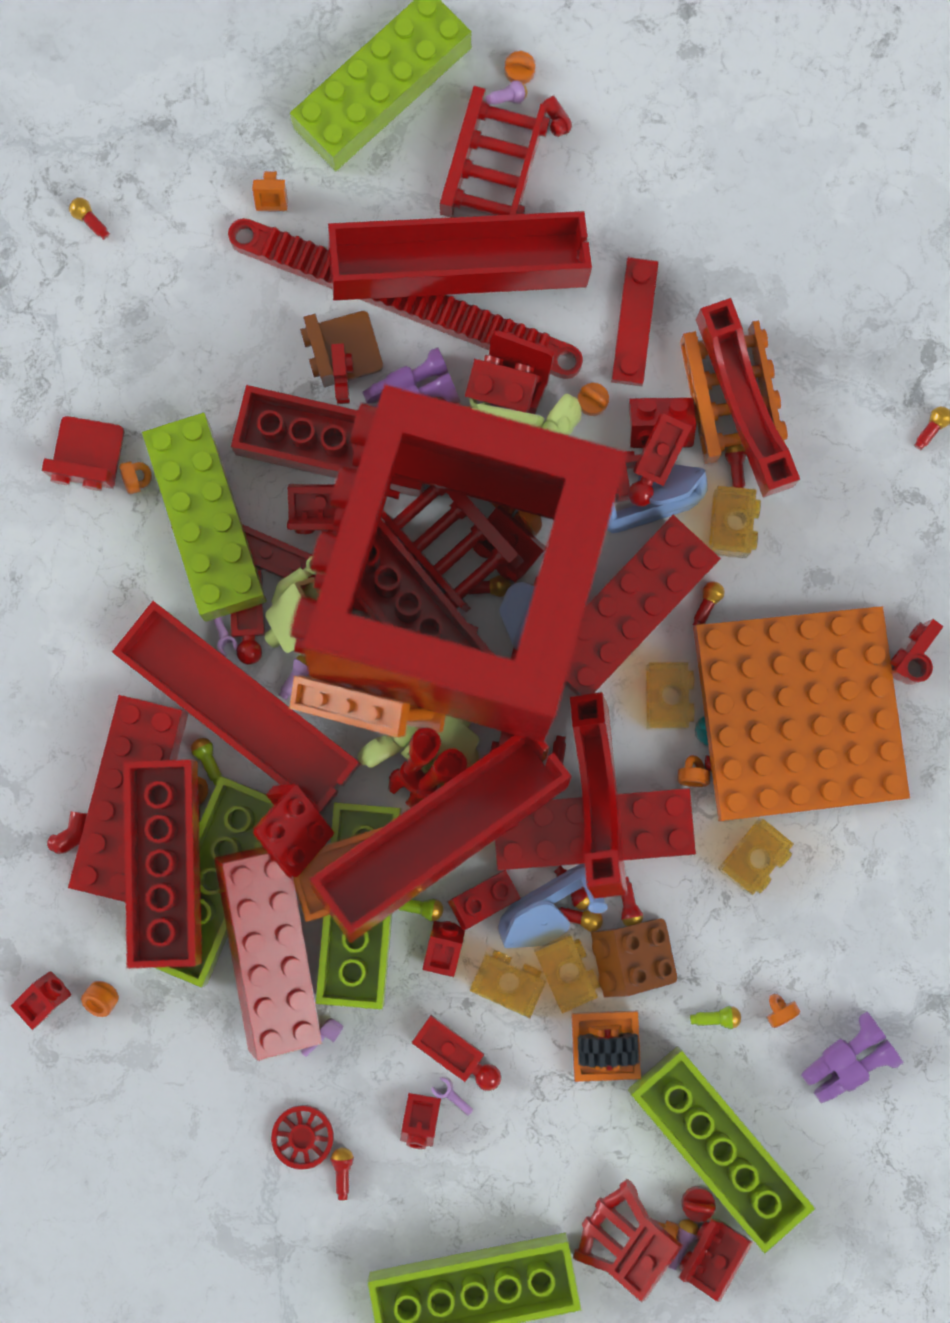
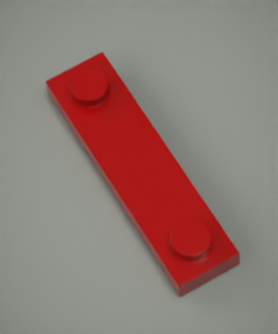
(634, 321)

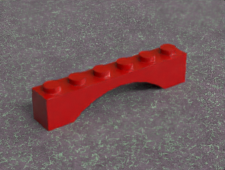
(730, 359)
(600, 801)

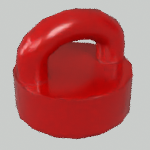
(698, 1204)

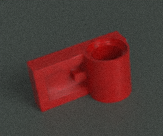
(921, 638)
(484, 900)

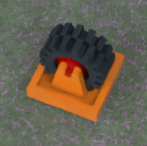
(606, 1046)

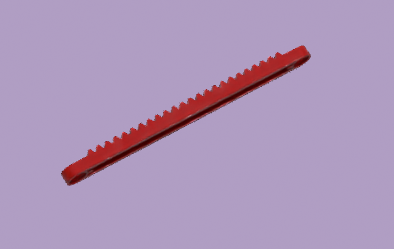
(434, 311)

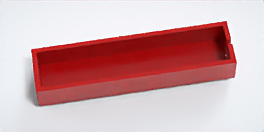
(458, 255)
(235, 706)
(438, 834)

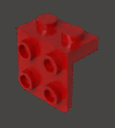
(517, 350)
(85, 453)
(292, 829)

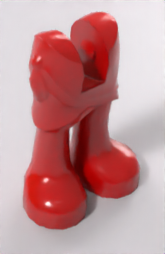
(422, 749)

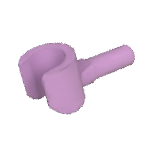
(224, 636)
(330, 1030)
(452, 1096)

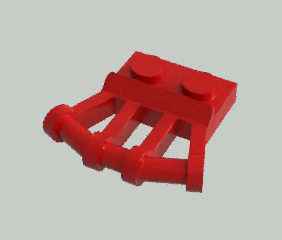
(645, 1254)

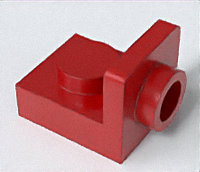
(444, 948)
(41, 999)
(420, 1121)

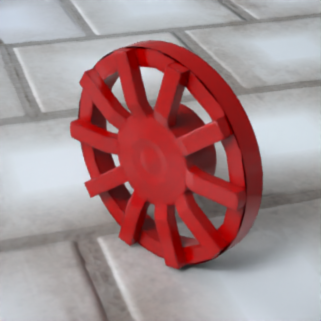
(302, 1137)

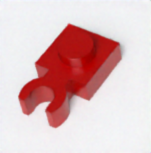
(342, 365)

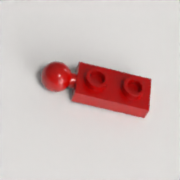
(658, 457)
(247, 625)
(456, 1054)

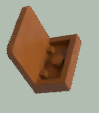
(358, 338)
(634, 958)

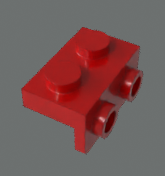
(501, 384)
(645, 412)
(310, 508)
(519, 538)
(714, 1258)

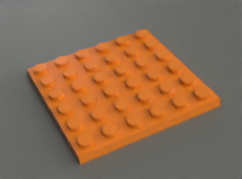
(800, 713)

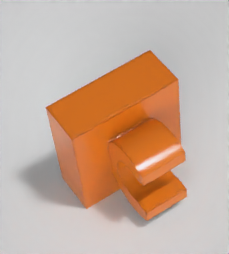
(270, 193)

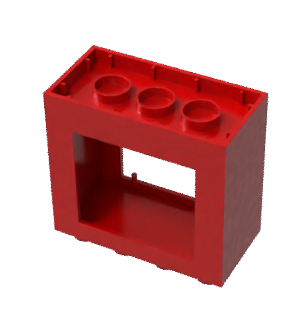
(488, 461)

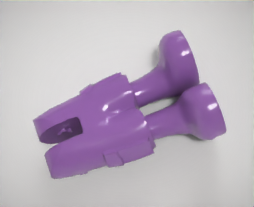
(407, 379)
(842, 1063)

